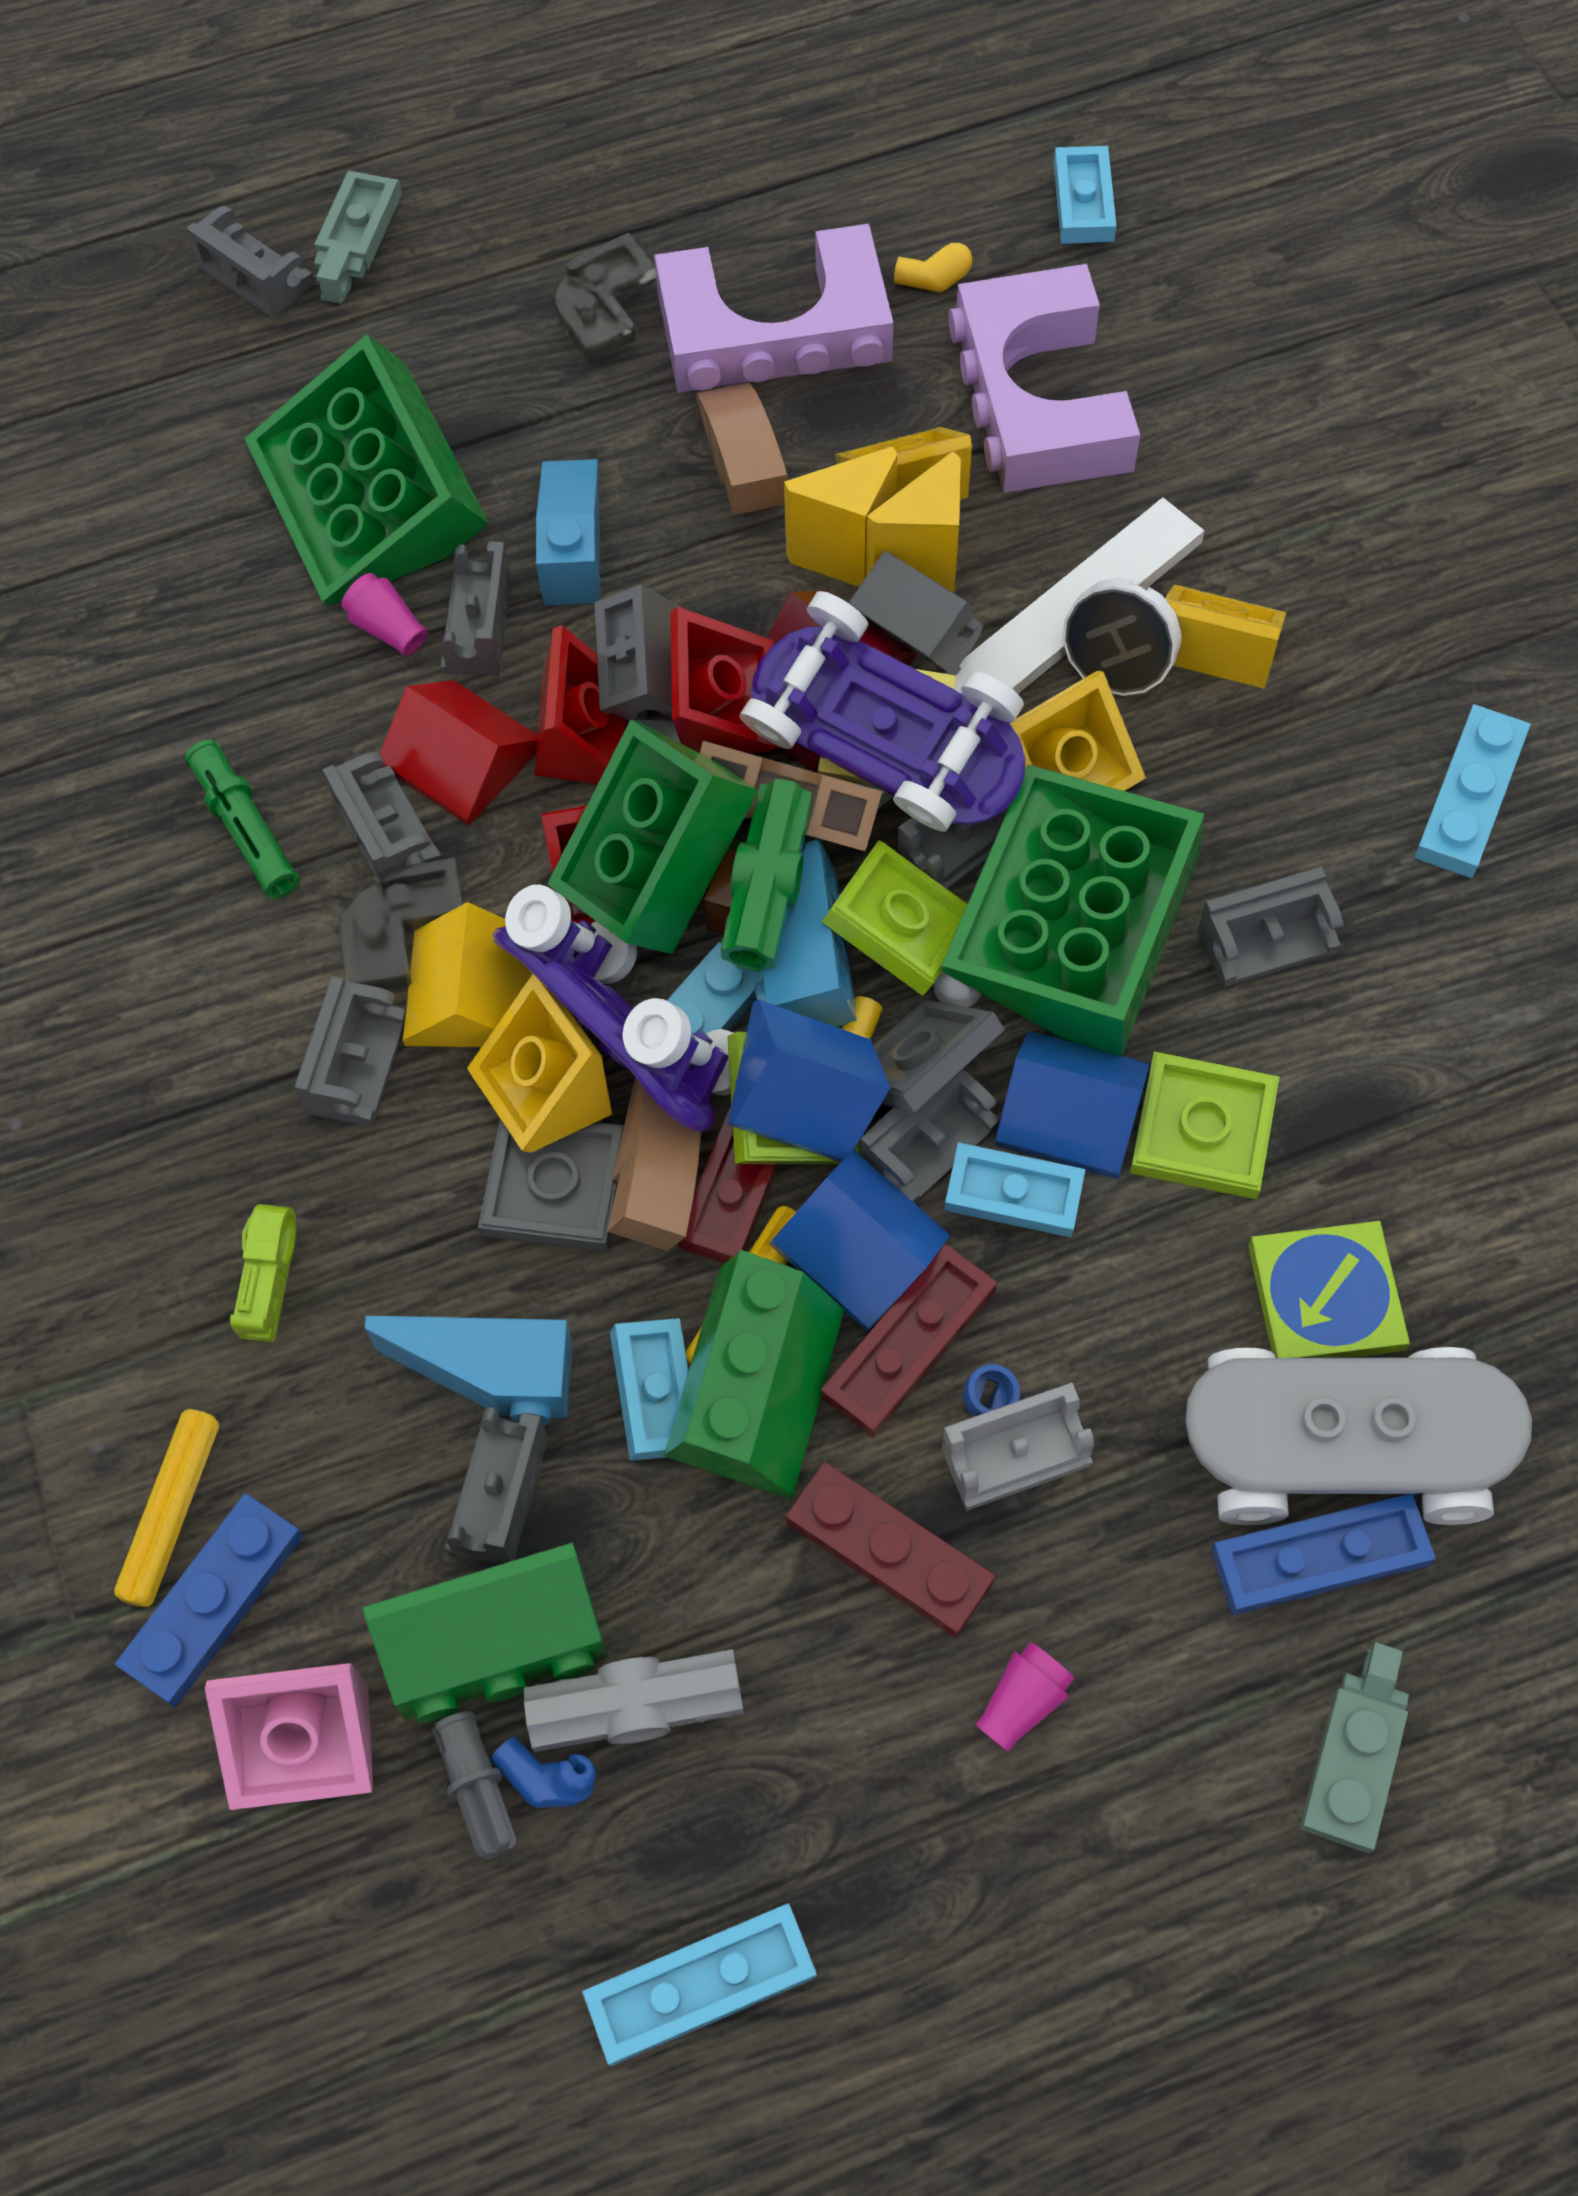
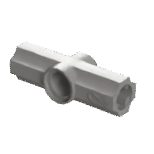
(632, 1700)

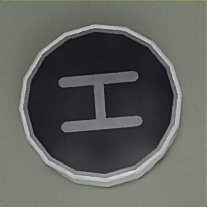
(1124, 634)

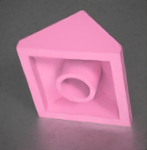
(292, 1735)

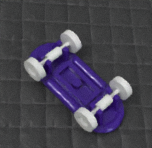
(923, 742)
(651, 1038)

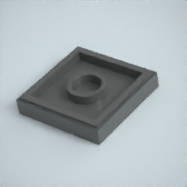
(931, 1049)
(555, 1192)

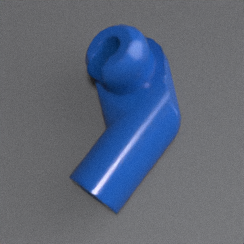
(545, 1783)

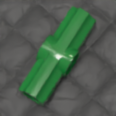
(767, 875)

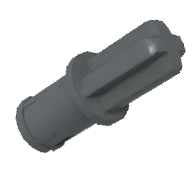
(474, 1784)

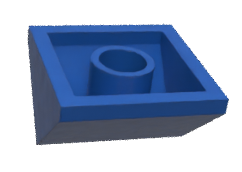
(806, 1082)
(1071, 1104)
(860, 1240)

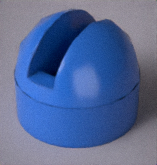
(1004, 1393)

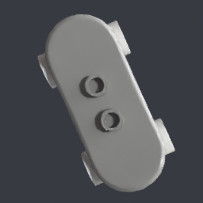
(1357, 1428)

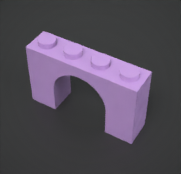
(720, 349)
(1030, 437)

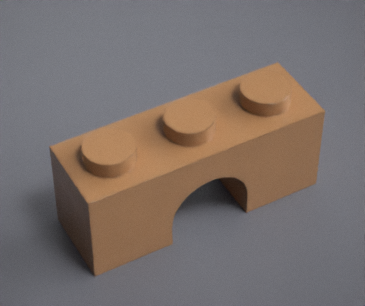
(840, 809)

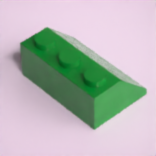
(651, 838)
(756, 1375)
(486, 1634)

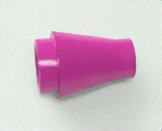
(381, 612)
(1024, 1696)

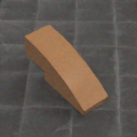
(743, 447)
(653, 1174)

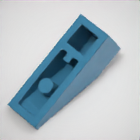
(568, 532)
(812, 959)
(486, 1360)

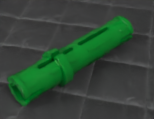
(230, 799)

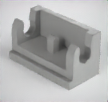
(1017, 1446)

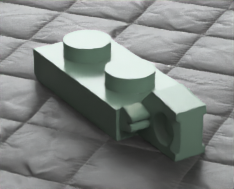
(353, 231)
(1358, 1754)

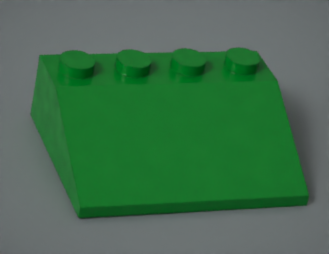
(364, 474)
(1076, 906)

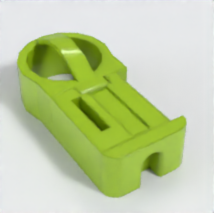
(268, 1252)

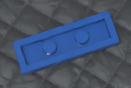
(1322, 1554)
(209, 1600)

